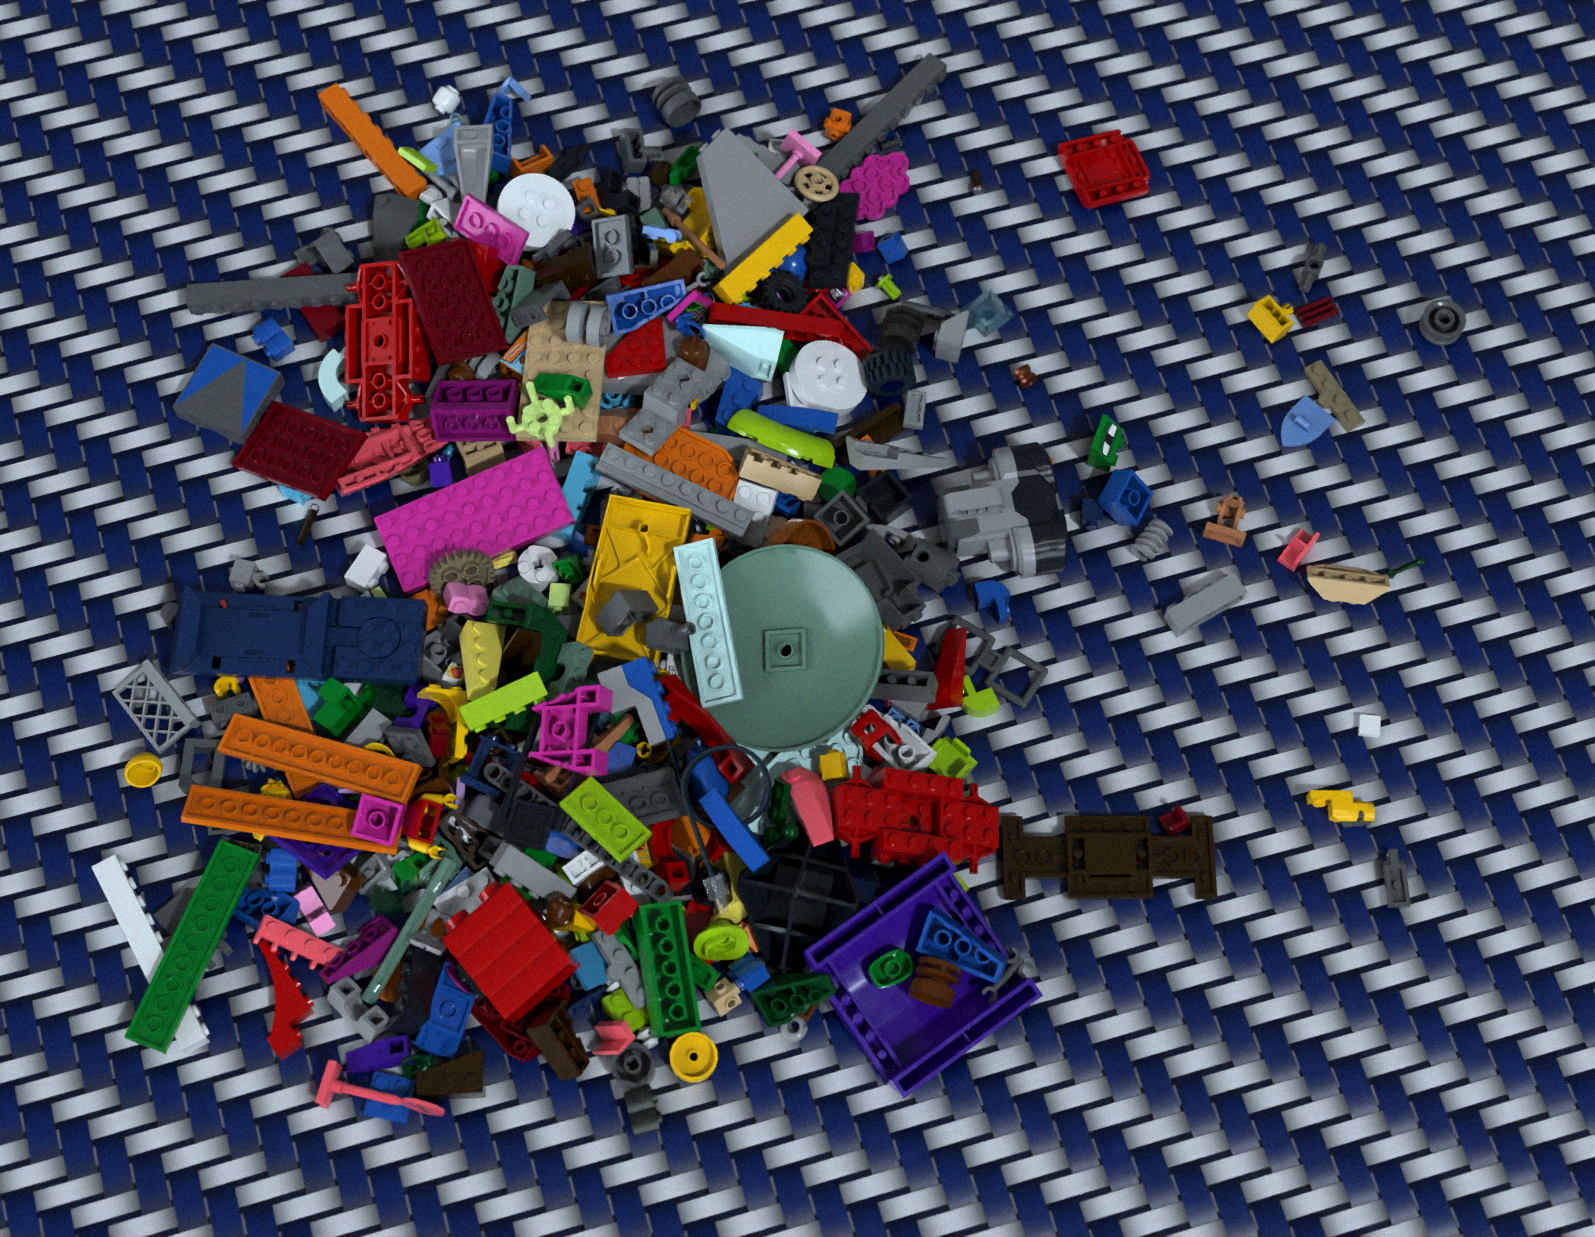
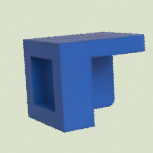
(892, 247)

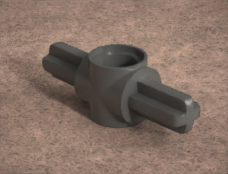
(1316, 261)

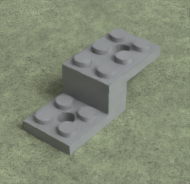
(664, 406)

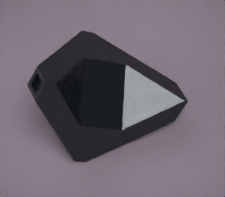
(797, 898)

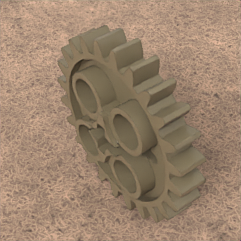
(462, 567)

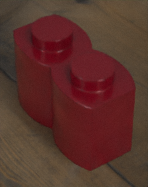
(437, 733)

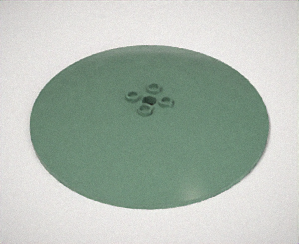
(835, 637)

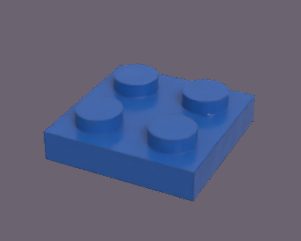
(392, 1085)

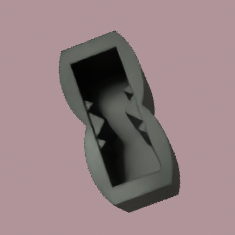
(642, 1111)

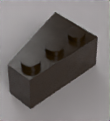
(574, 268)
(557, 1040)
(454, 1079)

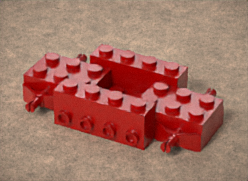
(403, 358)
(937, 803)

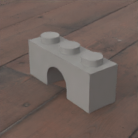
(347, 1001)

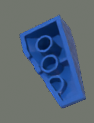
(642, 304)
(257, 903)

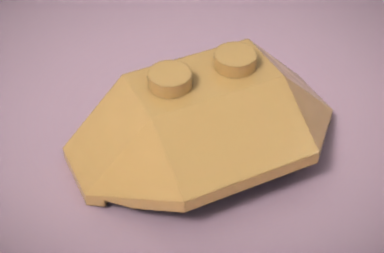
(1347, 583)

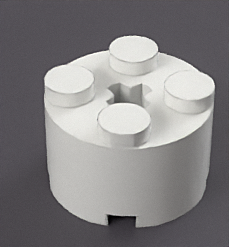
(536, 567)

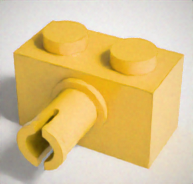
(1271, 318)

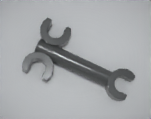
(1017, 965)

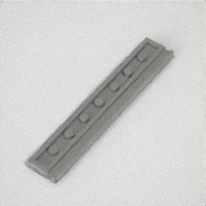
(674, 490)

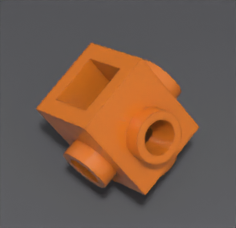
(838, 124)

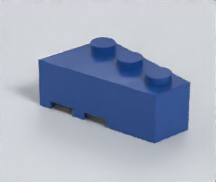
(738, 394)

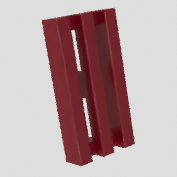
(1315, 305)

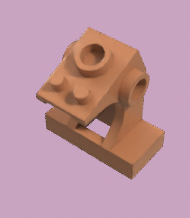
(1232, 508)

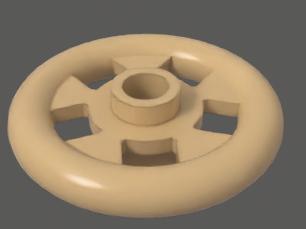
(816, 183)

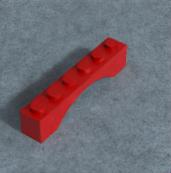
(731, 763)

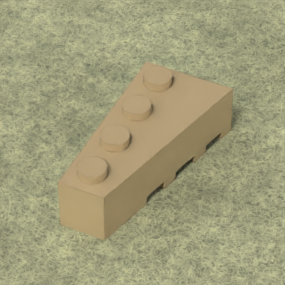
(778, 474)

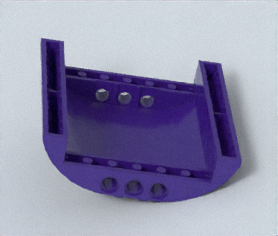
(896, 1032)

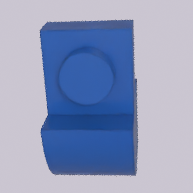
(994, 594)

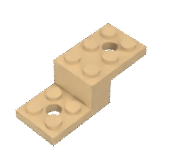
(480, 455)

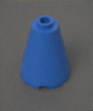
(705, 776)

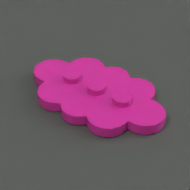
(878, 183)

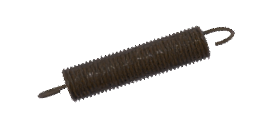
(310, 518)

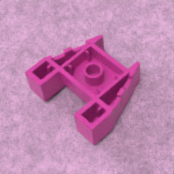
(565, 730)

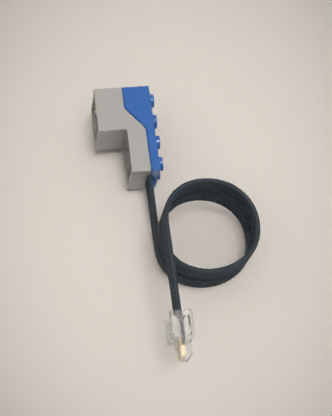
(637, 688)

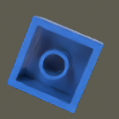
(1125, 497)

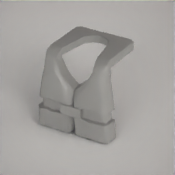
(423, 937)

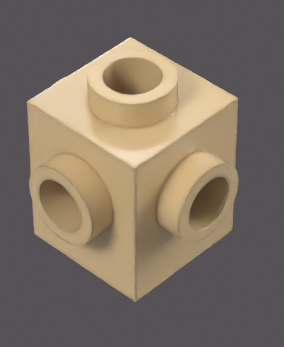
(723, 996)

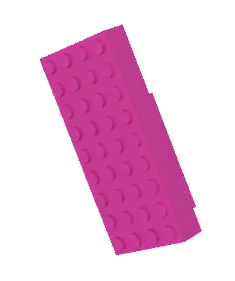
(484, 512)

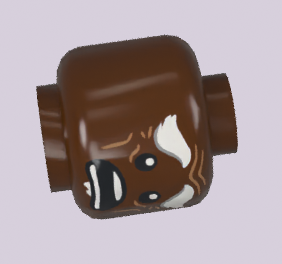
(558, 910)

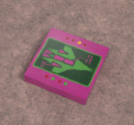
(693, 303)

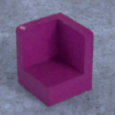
(864, 241)

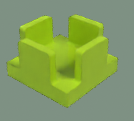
(952, 759)

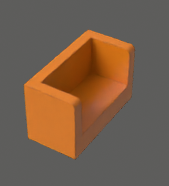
(533, 165)

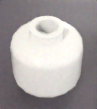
(446, 99)

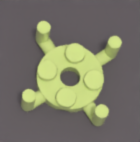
(538, 409)

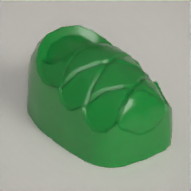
(891, 968)

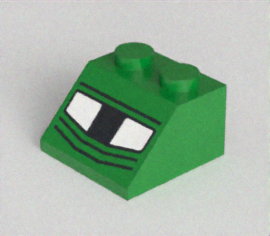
(1105, 445)

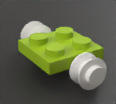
(620, 1008)

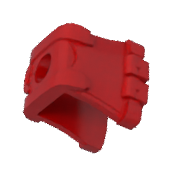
(868, 740)

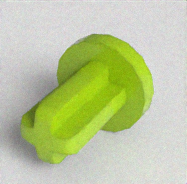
(888, 286)

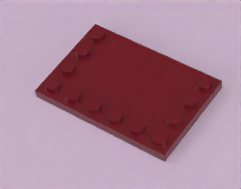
(453, 301)
(299, 450)

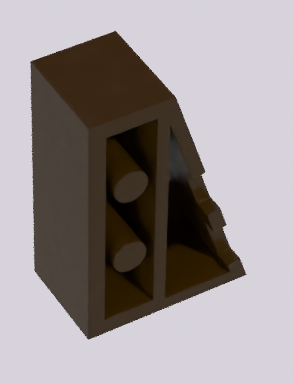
(464, 837)

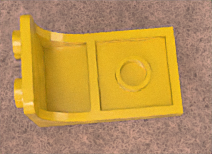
(450, 700)

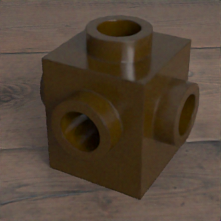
(504, 738)

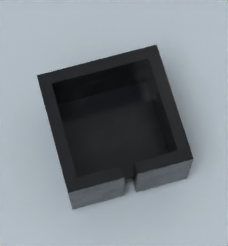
(884, 498)

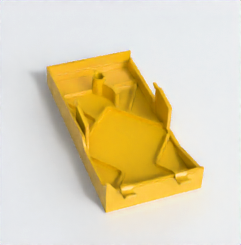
(632, 555)

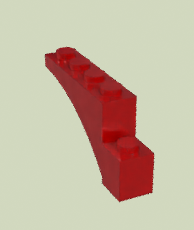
(290, 1005)

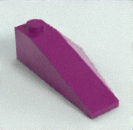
(365, 952)

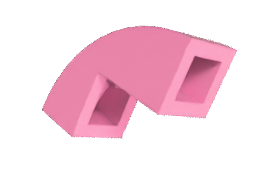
(313, 909)

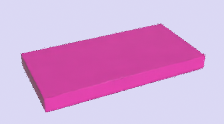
(489, 227)

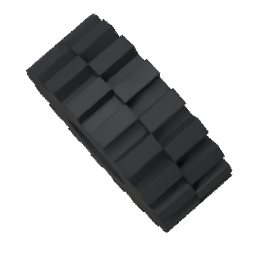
(789, 286)

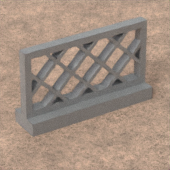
(167, 692)

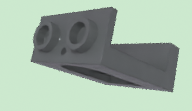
(206, 746)

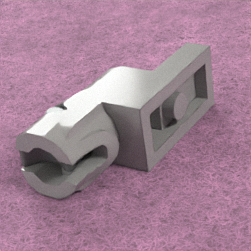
(380, 866)

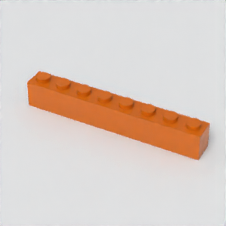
(372, 142)

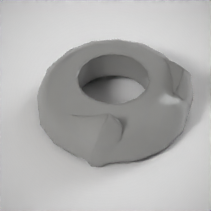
(794, 1037)

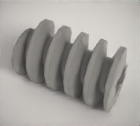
(1151, 539)

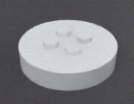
(539, 207)
(828, 377)

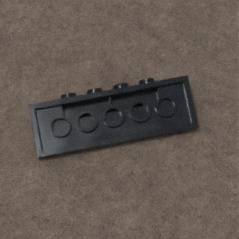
(833, 242)

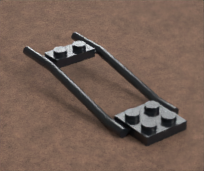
(530, 822)

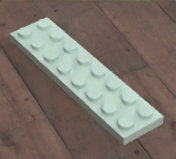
(707, 608)

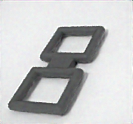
(994, 662)

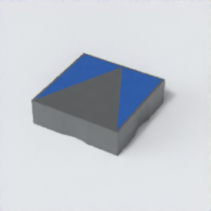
(228, 394)

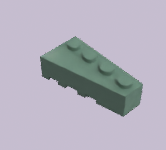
(513, 288)

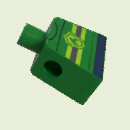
(406, 872)

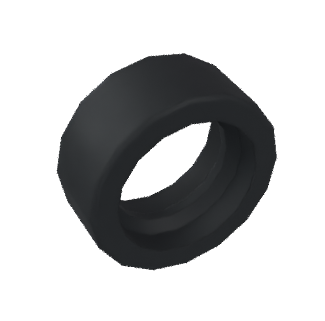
(698, 890)

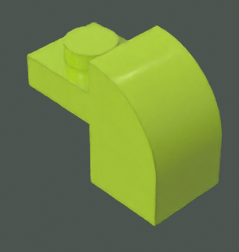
(980, 703)

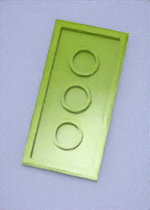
(605, 819)

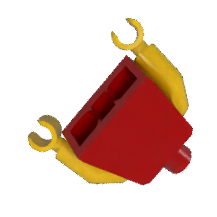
(422, 822)

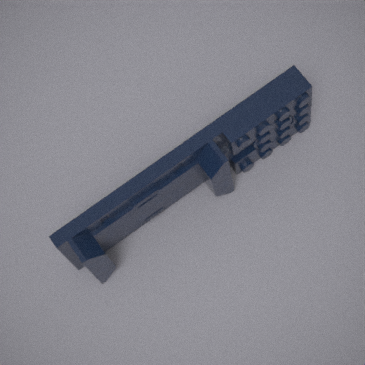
(331, 637)

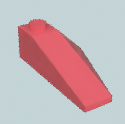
(811, 803)

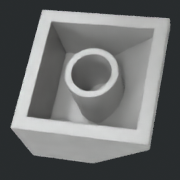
(950, 337)

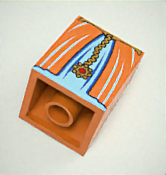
(514, 359)

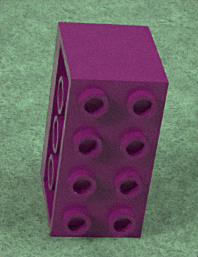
(474, 410)

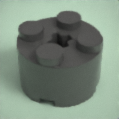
(642, 1075)

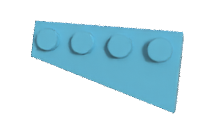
(579, 489)

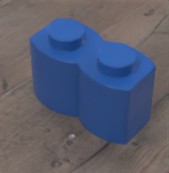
(273, 340)
(282, 870)
(747, 972)

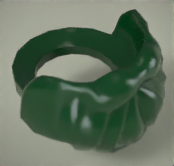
(421, 1062)

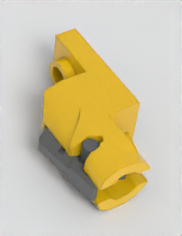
(1342, 808)

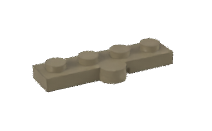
(1333, 396)

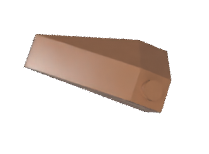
(611, 423)

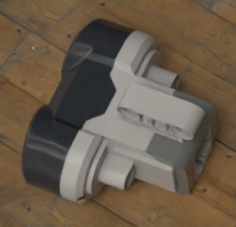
(1008, 513)

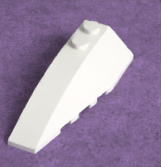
(910, 755)

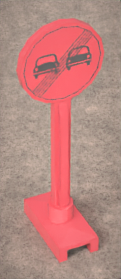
(331, 1085)

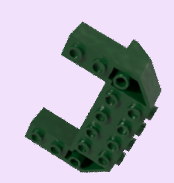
(553, 635)

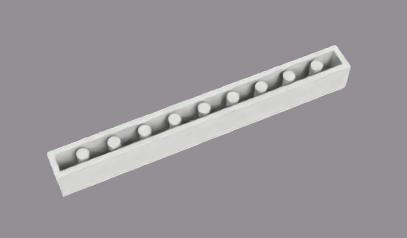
(144, 940)

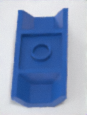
(447, 1017)

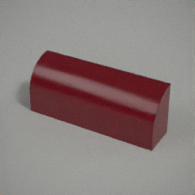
(323, 320)

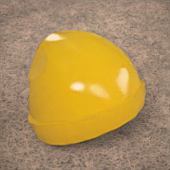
(143, 770)

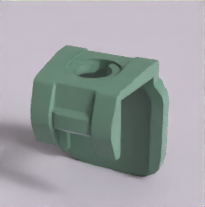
(428, 870)

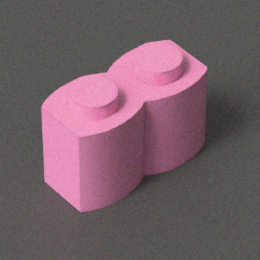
(465, 598)

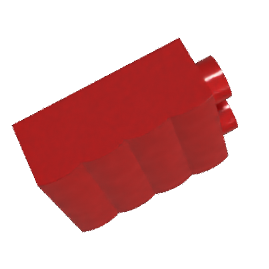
(509, 950)

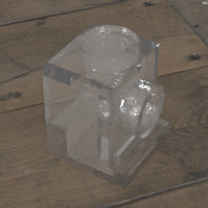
(671, 196)

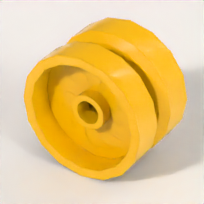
(690, 1070)

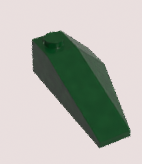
(790, 994)

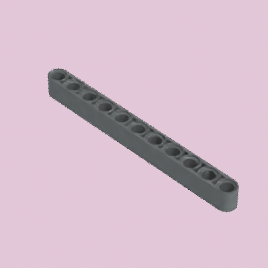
(584, 838)

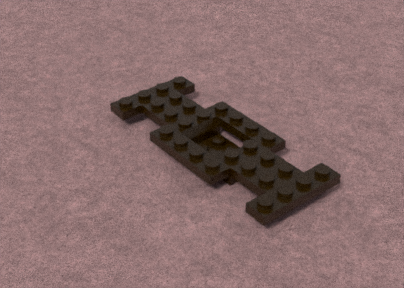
(1108, 848)

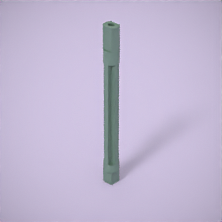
(412, 925)

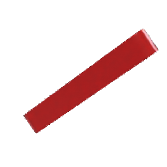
(795, 326)

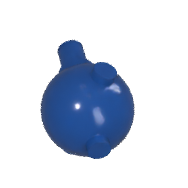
(795, 263)

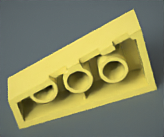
(481, 656)

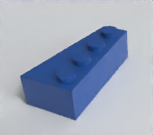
(500, 116)

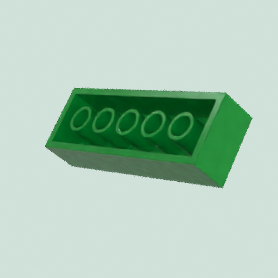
(666, 969)

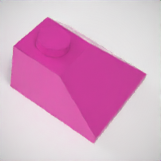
(378, 819)

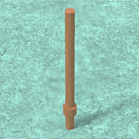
(675, 221)

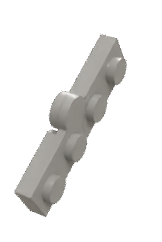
(621, 968)

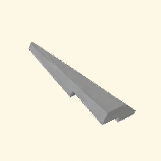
(875, 456)

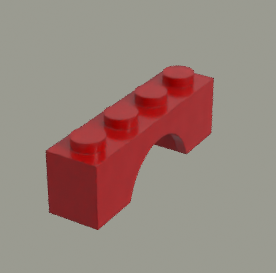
(663, 857)

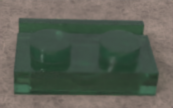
(391, 699)

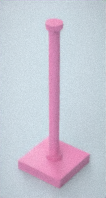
(799, 151)

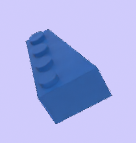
(954, 943)

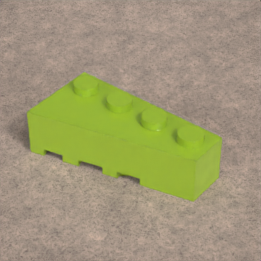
(503, 702)

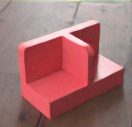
(1297, 549)

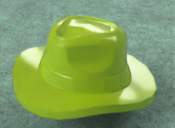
(721, 941)

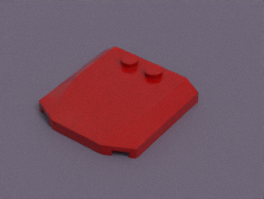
(1104, 168)

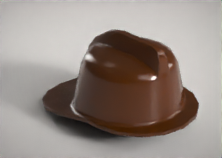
(695, 351)
(460, 371)

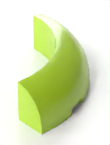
(783, 438)

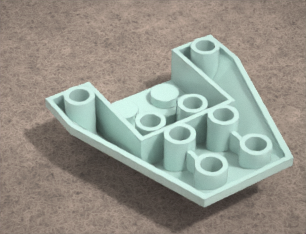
(746, 348)

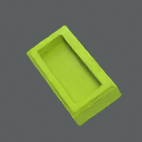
(417, 159)

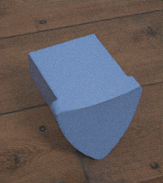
(512, 85)

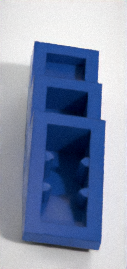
(801, 418)
(734, 830)

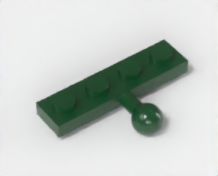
(777, 815)

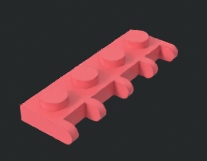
(295, 941)

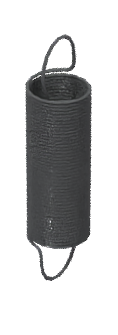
(891, 143)

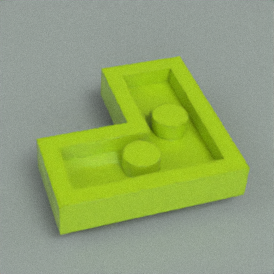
(431, 232)

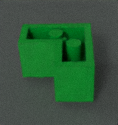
(339, 708)

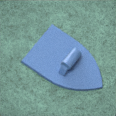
(1304, 423)

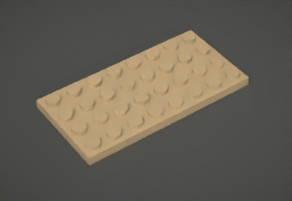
(553, 354)

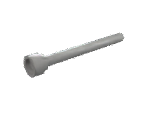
(452, 191)

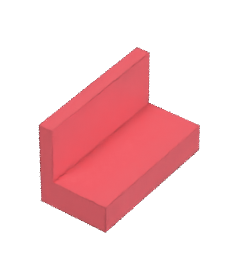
(615, 1037)

